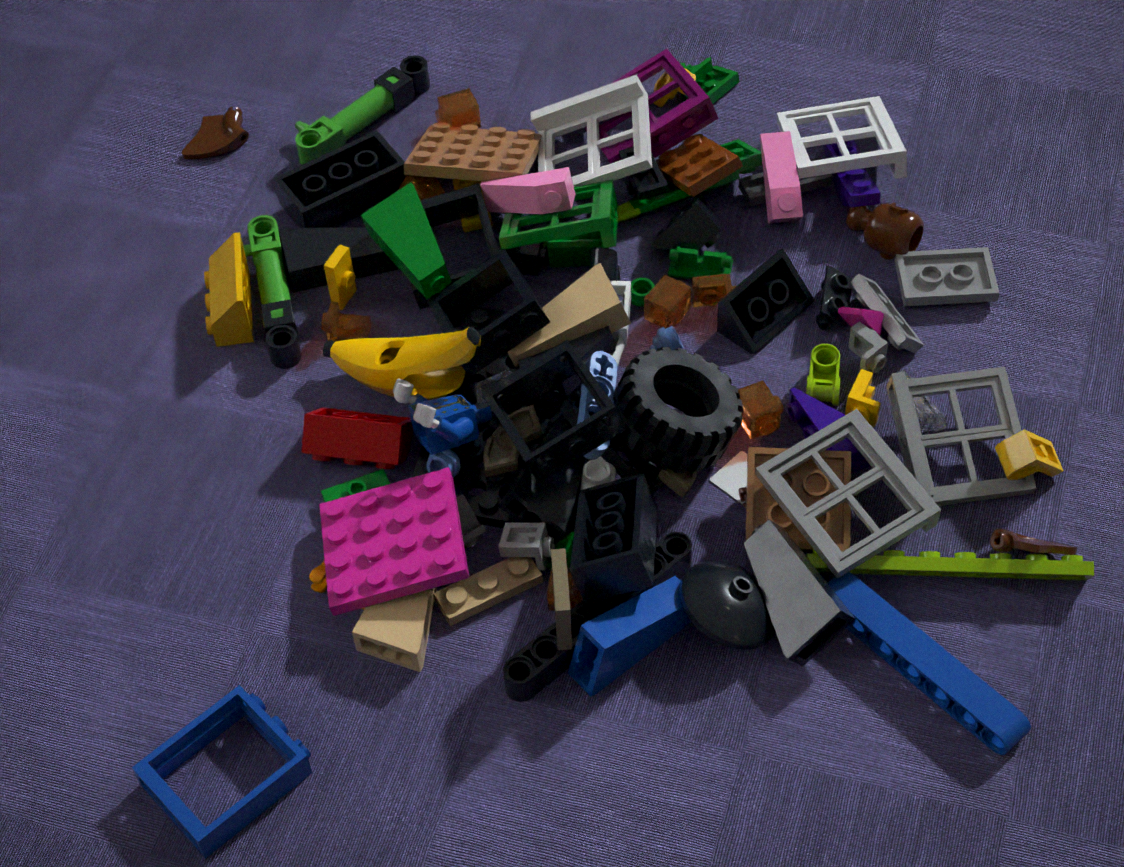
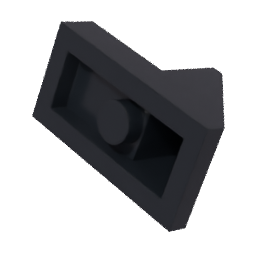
(647, 182)

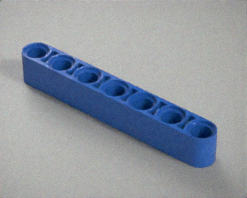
(931, 667)

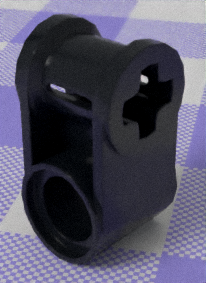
(608, 260)

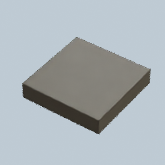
(561, 599)

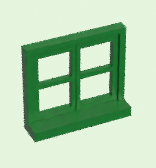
(603, 219)

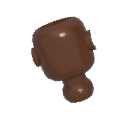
(887, 228)

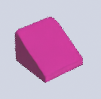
(870, 318)

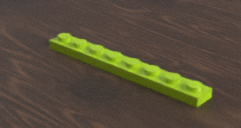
(967, 565)

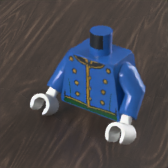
(442, 421)

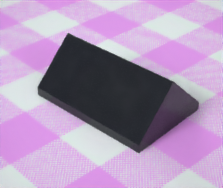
(763, 303)

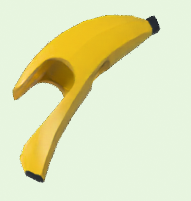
(425, 361)

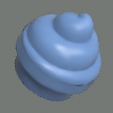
(666, 338)
(443, 460)

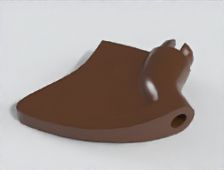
(217, 135)
(1007, 541)

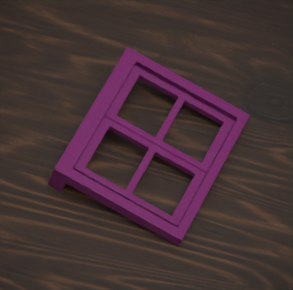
(673, 125)

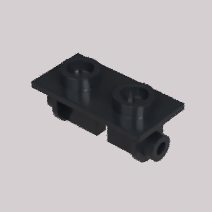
(835, 295)

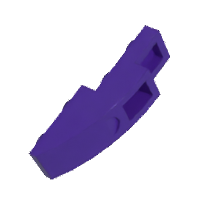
(853, 186)

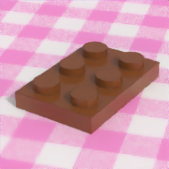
(697, 164)

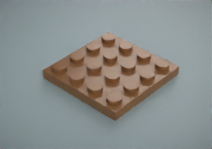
(473, 153)

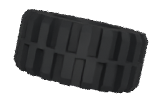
(689, 385)

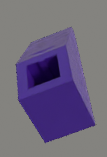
(815, 415)

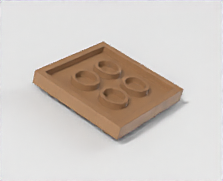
(809, 485)

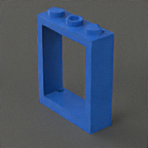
(196, 736)

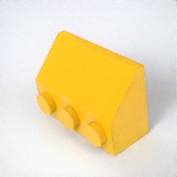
(229, 294)

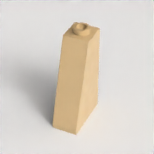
(575, 312)
(397, 629)

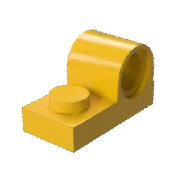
(1027, 454)

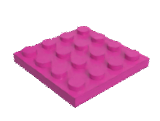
(392, 541)

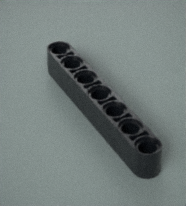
(541, 671)

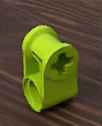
(823, 376)

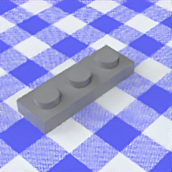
(899, 331)

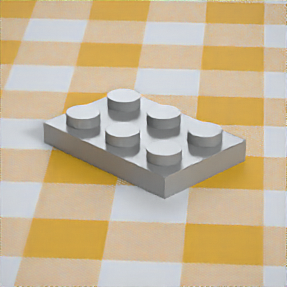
(946, 277)

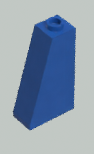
(626, 635)

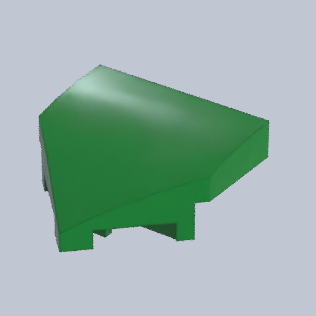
(712, 79)

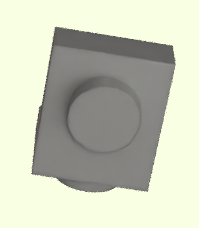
(869, 347)

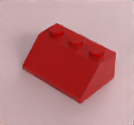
(357, 437)

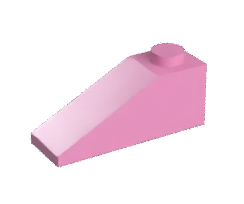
(780, 178)
(530, 193)

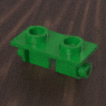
(688, 264)

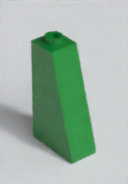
(408, 240)

